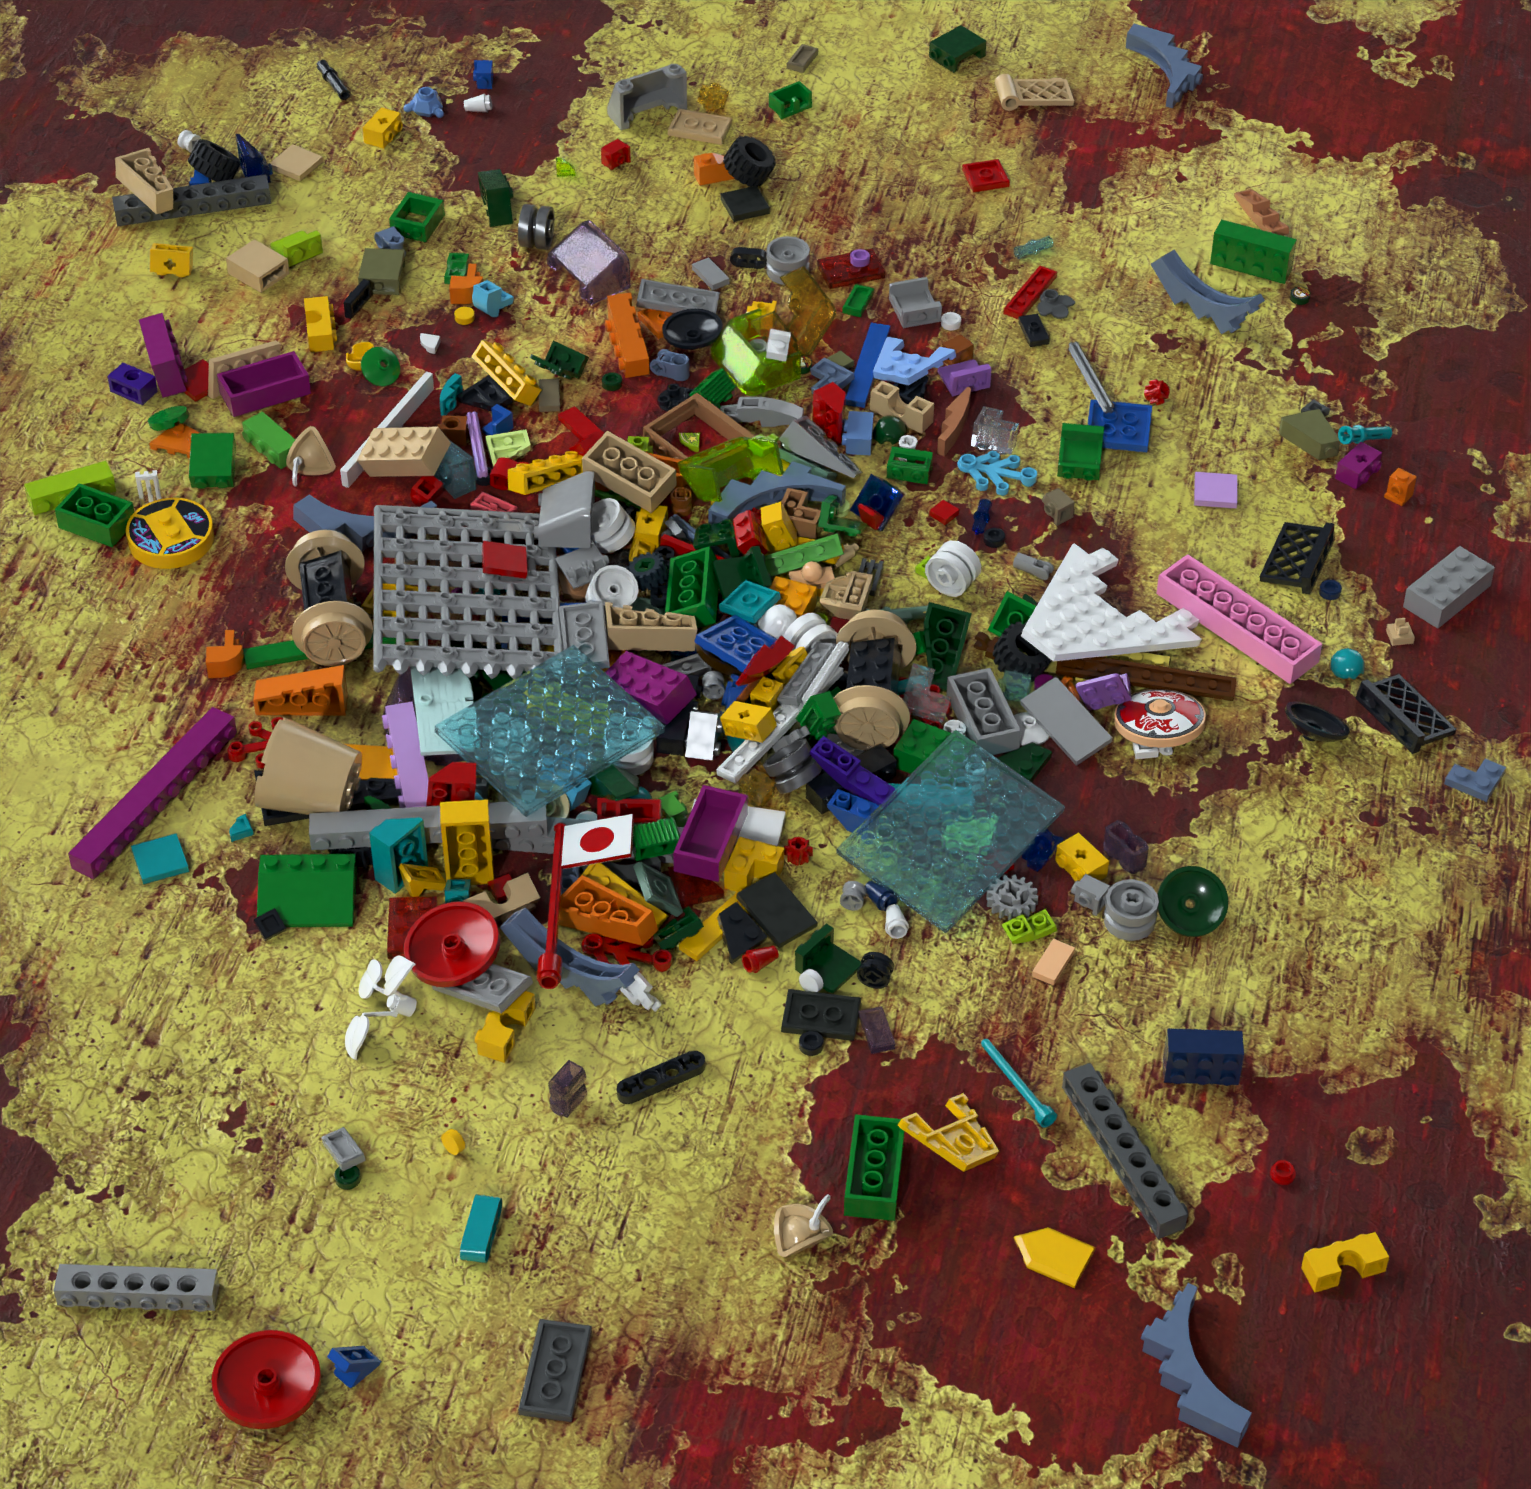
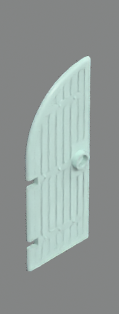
(436, 700)

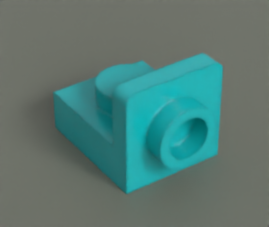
(457, 890)

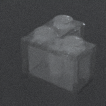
(994, 433)
(921, 700)

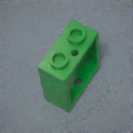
(421, 205)

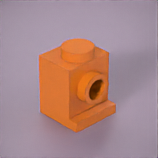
(1400, 487)

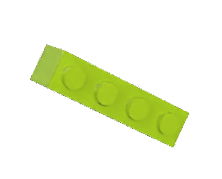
(51, 491)

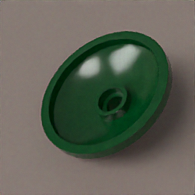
(1205, 893)

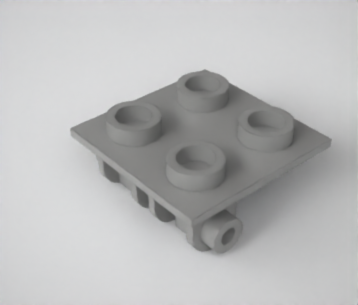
(581, 565)

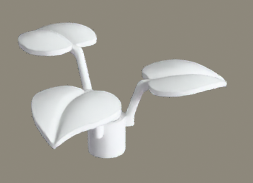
(396, 1001)

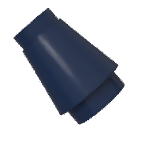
(880, 895)

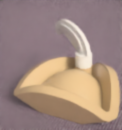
(309, 455)
(800, 1227)

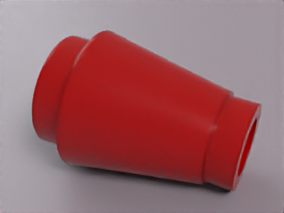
(757, 959)

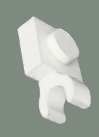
(1144, 752)
(639, 993)

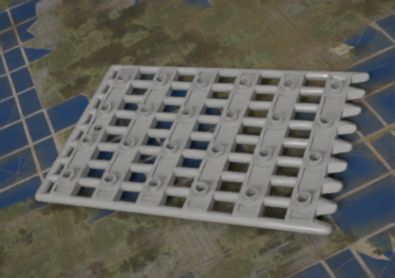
(447, 658)

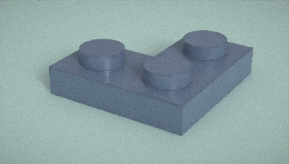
(830, 372)
(1479, 783)

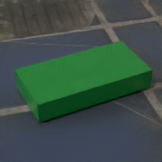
(858, 300)

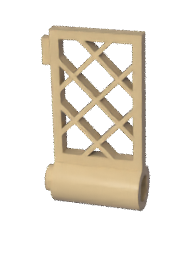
(1012, 94)

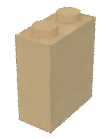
(257, 266)

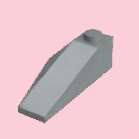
(808, 441)

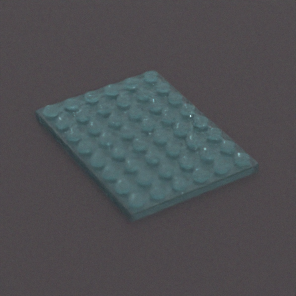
(549, 730)
(950, 830)

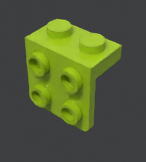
(299, 246)

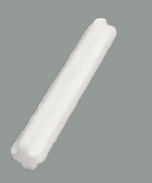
(826, 671)

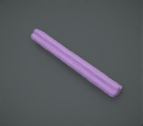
(477, 445)

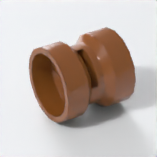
(681, 501)

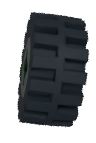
(648, 570)

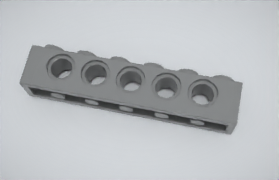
(149, 1281)

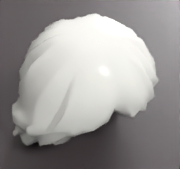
(777, 620)

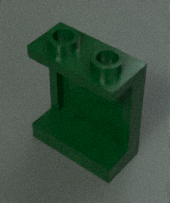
(956, 46)

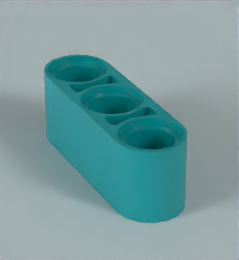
(481, 1228)

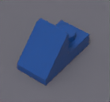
(353, 1363)

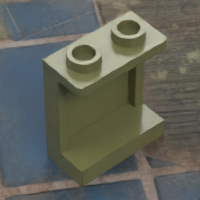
(382, 269)

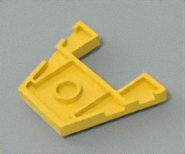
(960, 1142)

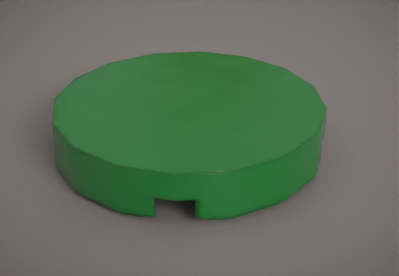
(166, 418)

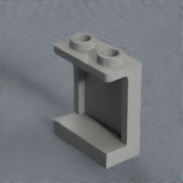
(914, 302)

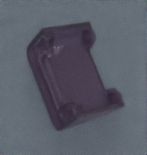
(593, 261)

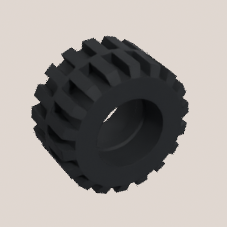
(213, 161)
(749, 161)
(1010, 658)

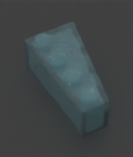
(457, 472)

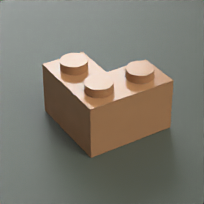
(803, 518)

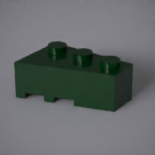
(496, 195)

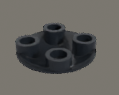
(673, 396)

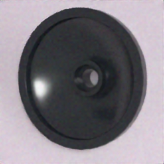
(692, 329)
(1316, 722)

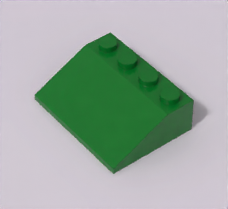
(308, 889)

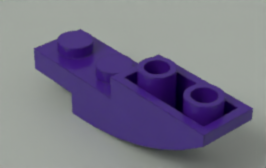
(849, 773)

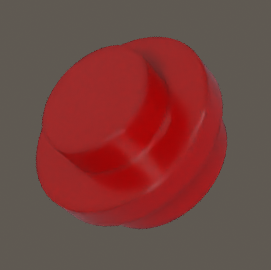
(1282, 1172)

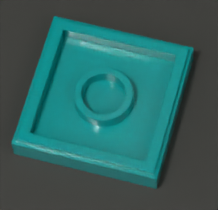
(749, 601)
(159, 858)

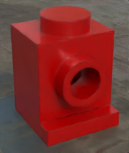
(615, 154)
(426, 490)

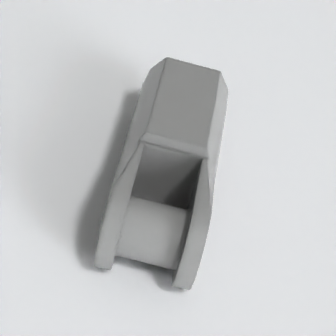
(1033, 566)

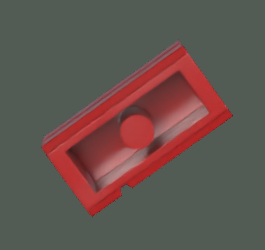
(749, 532)

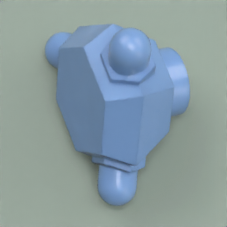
(425, 103)

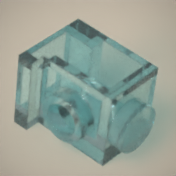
(1015, 685)

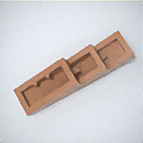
(1259, 211)
(954, 422)

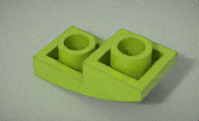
(1029, 929)

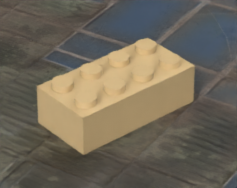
(403, 451)
(630, 471)

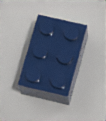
(1203, 1056)

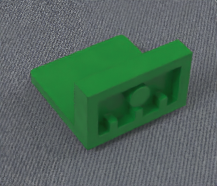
(830, 523)

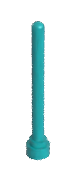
(1043, 1114)

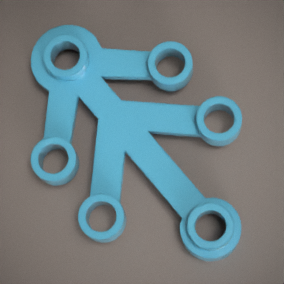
(970, 464)

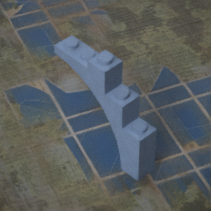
(1172, 60)
(1204, 300)
(770, 489)
(358, 528)
(593, 977)
(1200, 1400)

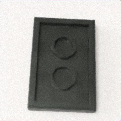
(776, 910)
(821, 1012)

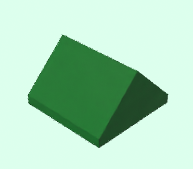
(1010, 611)

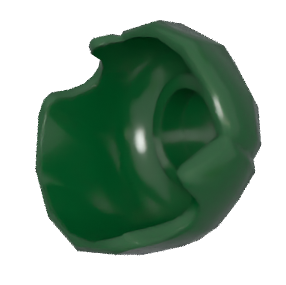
(889, 429)

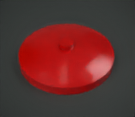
(452, 944)
(266, 1379)

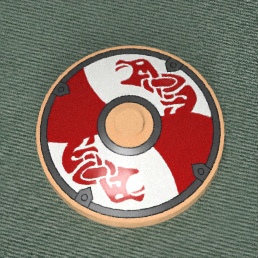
(1160, 718)

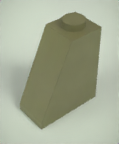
(1310, 433)

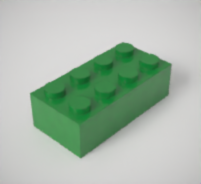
(1253, 251)
(693, 586)
(874, 1168)

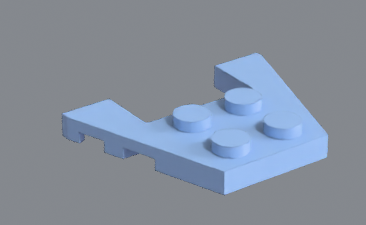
(906, 368)

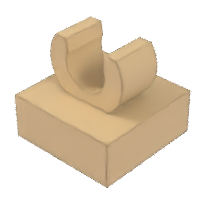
(1400, 632)

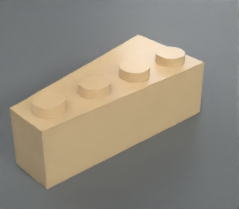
(145, 180)
(648, 630)

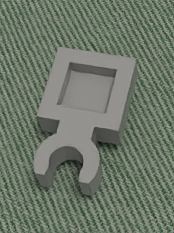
(792, 737)

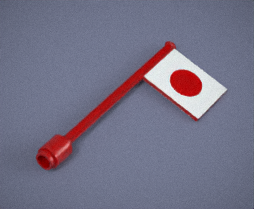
(576, 847)

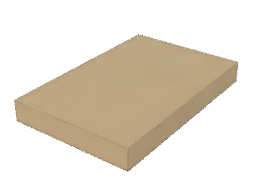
(700, 126)

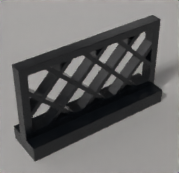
(1314, 558)
(1397, 719)

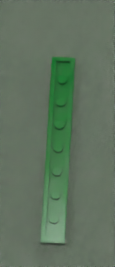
(288, 652)

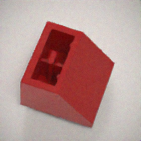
(830, 410)
(452, 783)

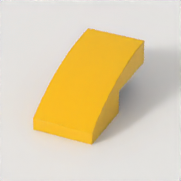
(640, 546)

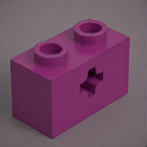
(1358, 465)

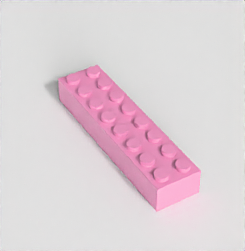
(1239, 619)

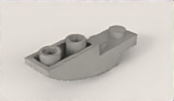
(768, 411)

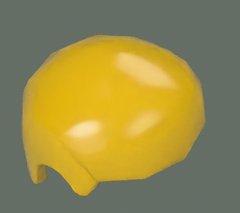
(358, 350)

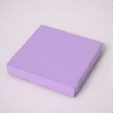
(1215, 490)

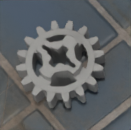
(1012, 897)

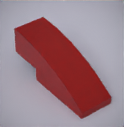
(765, 661)
(643, 809)

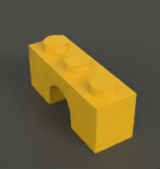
(320, 324)
(495, 1038)
(1362, 1253)

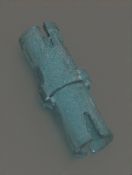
(1033, 247)

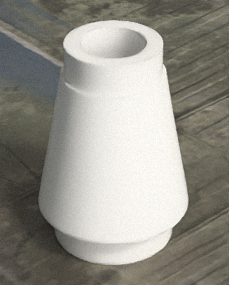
(478, 104)
(896, 924)

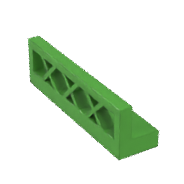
(797, 556)

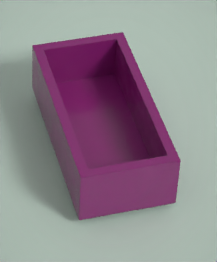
(163, 354)
(263, 383)
(652, 685)
(710, 833)

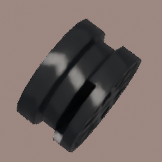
(875, 970)

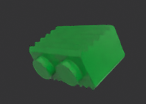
(715, 387)
(655, 839)

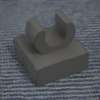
(674, 531)

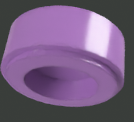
(859, 258)

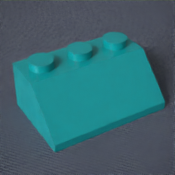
(397, 843)

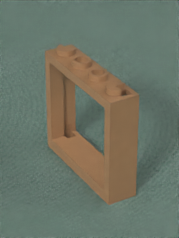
(692, 406)

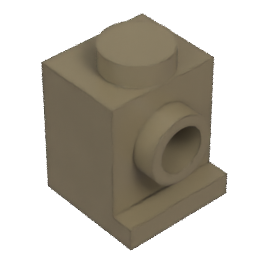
(1058, 506)

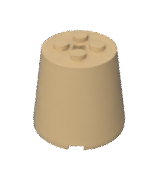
(306, 771)

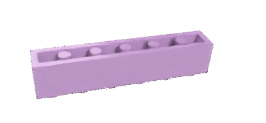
(406, 756)

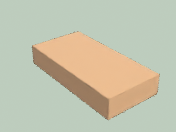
(1053, 962)

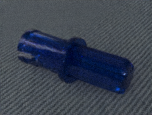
(981, 516)

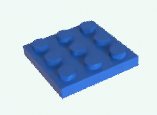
(1123, 428)
(734, 641)

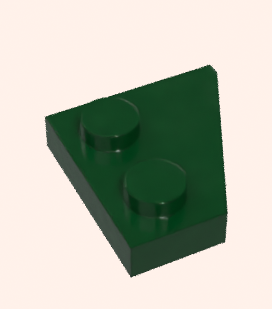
(1027, 760)
(676, 931)

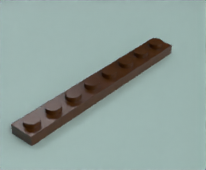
(1152, 676)

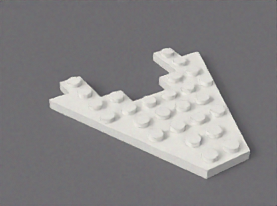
(1079, 624)

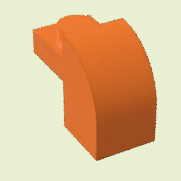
(462, 286)
(226, 659)

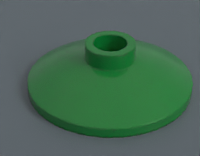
(375, 372)

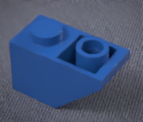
(850, 809)

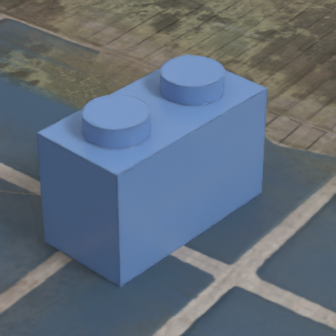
(859, 433)

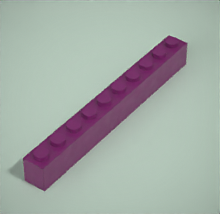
(152, 793)

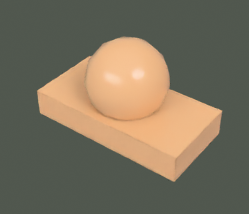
(813, 574)

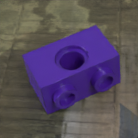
(132, 383)

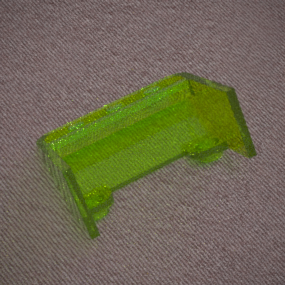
(743, 364)
(727, 461)

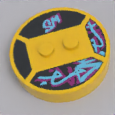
(170, 533)

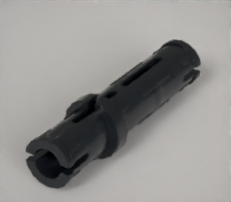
(330, 76)

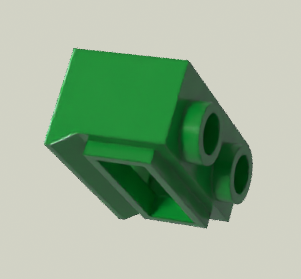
(795, 94)
(909, 470)
(819, 715)

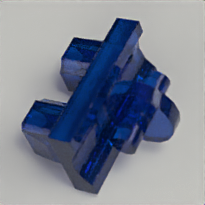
(1041, 850)

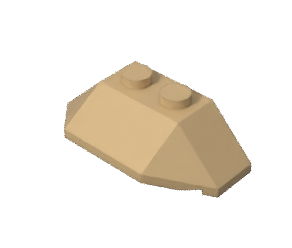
(847, 594)

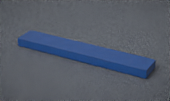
(863, 374)

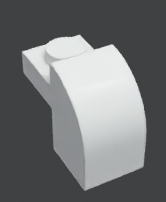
(778, 345)

